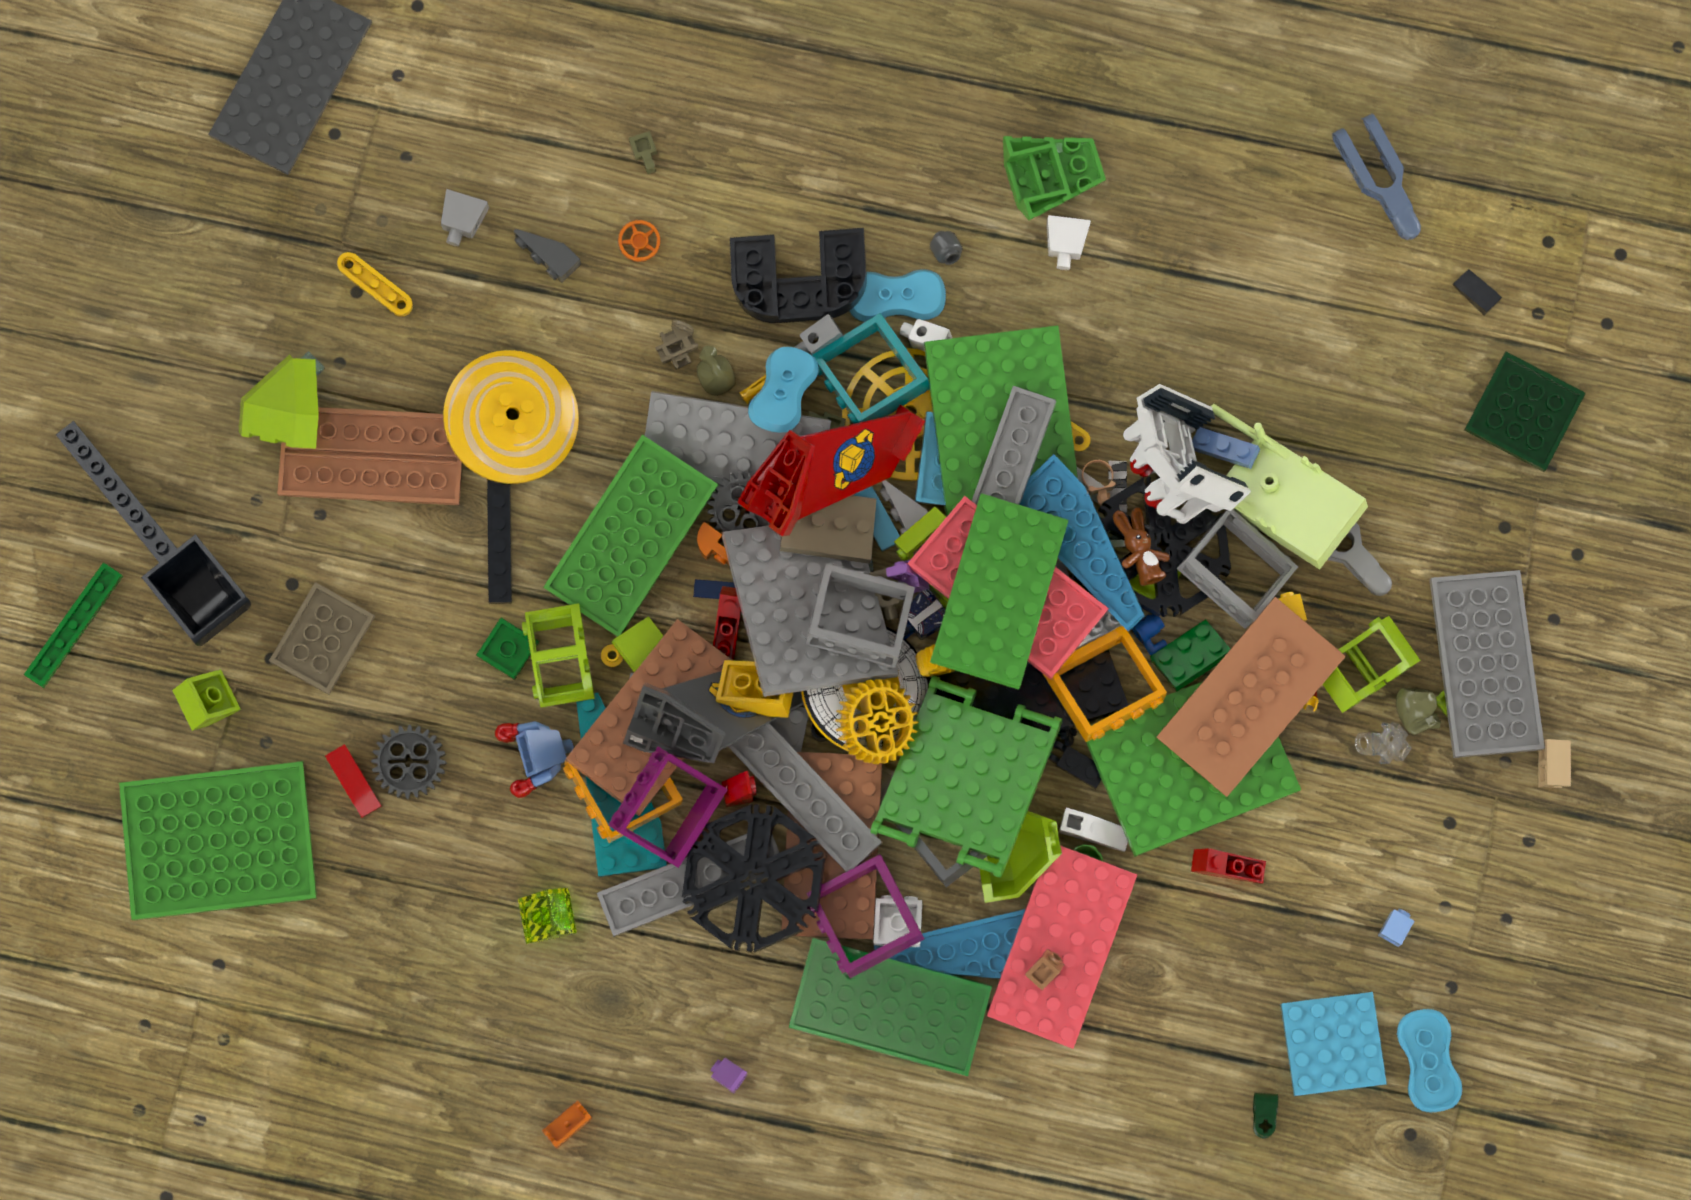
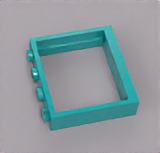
(892, 402)

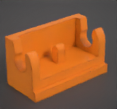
(567, 1124)

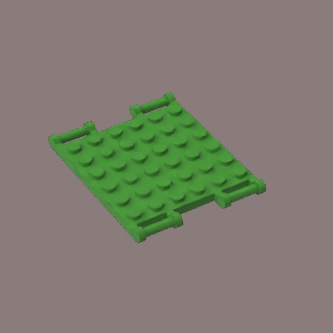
(967, 776)

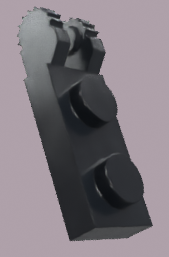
(1076, 765)

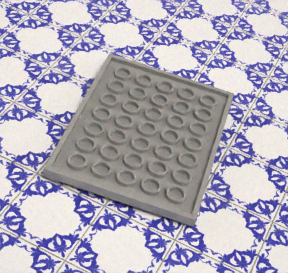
(777, 606)

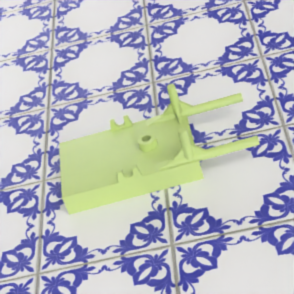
(1301, 506)

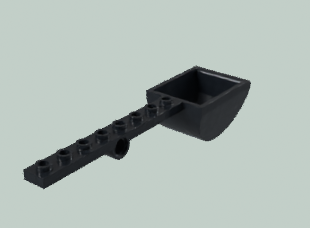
(187, 577)

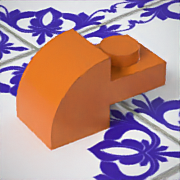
(709, 542)

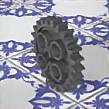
(725, 499)
(407, 782)

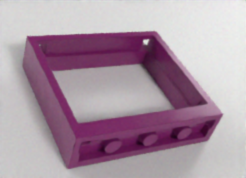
(693, 823)
(883, 952)

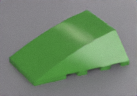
(1049, 171)

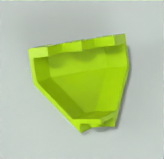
(283, 405)
(1031, 855)

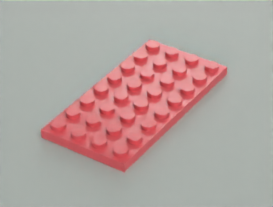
(1067, 611)
(1076, 916)

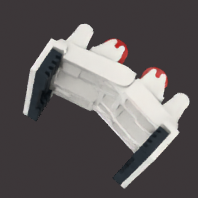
(1178, 469)

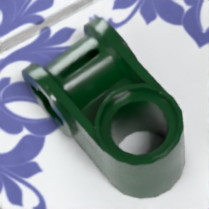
(1265, 1109)

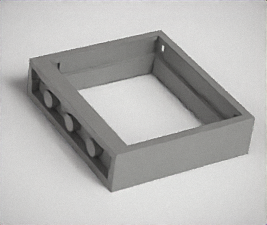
(1220, 592)
(851, 645)

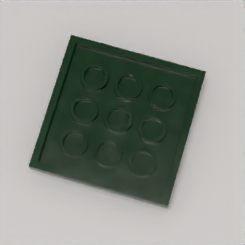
(1524, 411)

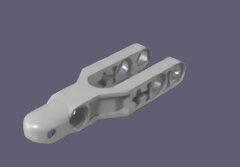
(1363, 565)

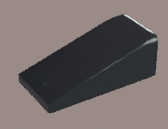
(1477, 292)

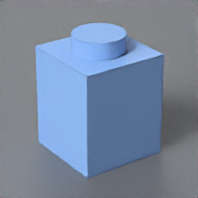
(1396, 927)

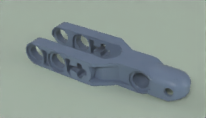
(1392, 199)

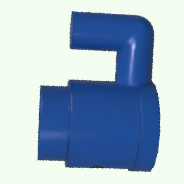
(1148, 628)

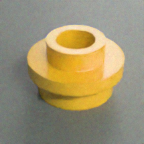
(611, 662)

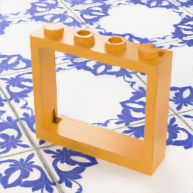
(1117, 719)
(594, 812)

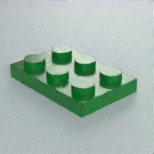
(1190, 655)

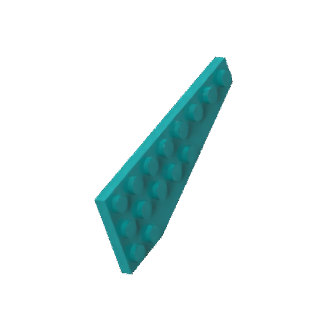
(622, 854)

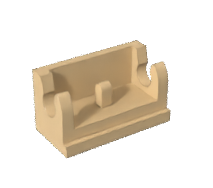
(1554, 764)

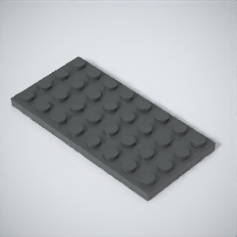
(290, 80)

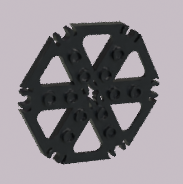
(1158, 526)
(739, 868)

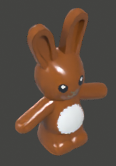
(1139, 544)

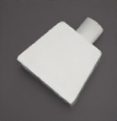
(1066, 239)
(922, 332)

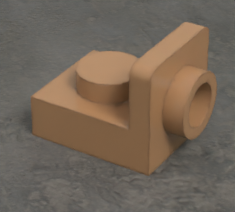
(1045, 969)

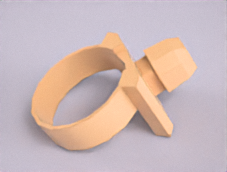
(1102, 492)

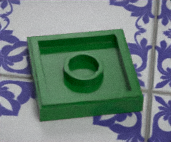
(506, 649)

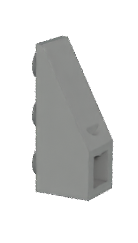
(903, 507)

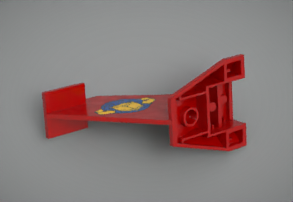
(827, 467)

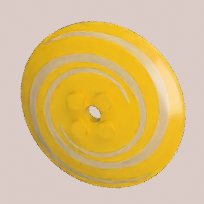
(503, 447)

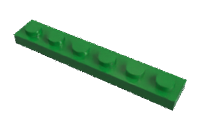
(73, 625)

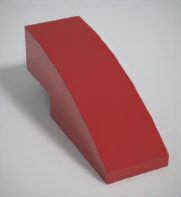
(353, 781)

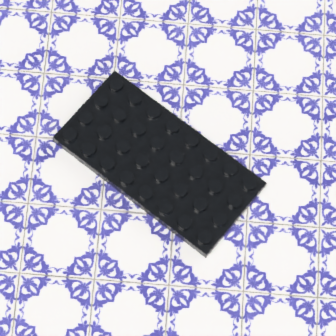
(1091, 684)

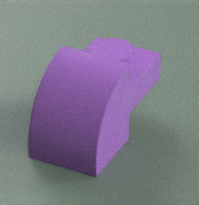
(903, 573)

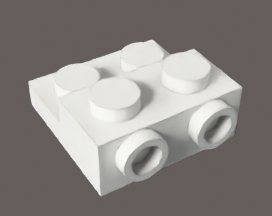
(889, 922)

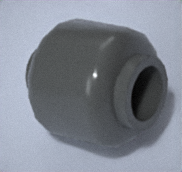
(946, 247)

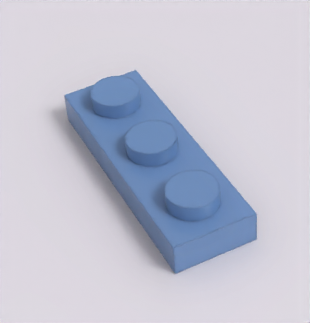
(1225, 447)

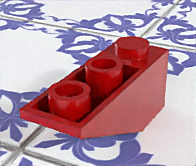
(727, 622)
(740, 789)
(1228, 865)

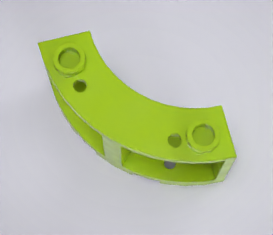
(916, 536)
(551, 619)
(1338, 686)

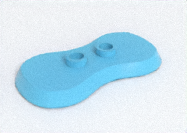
(914, 295)
(779, 401)
(1432, 1079)

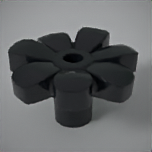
(1067, 735)

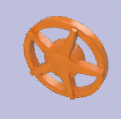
(639, 240)

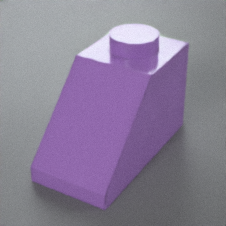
(728, 1074)

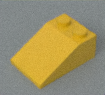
(742, 689)

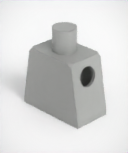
(462, 216)
(825, 330)

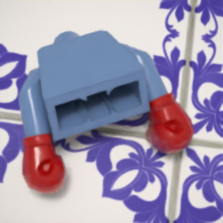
(540, 752)

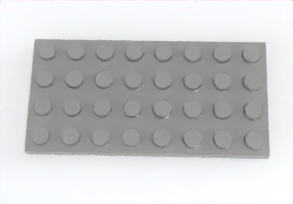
(716, 435)
(1486, 664)

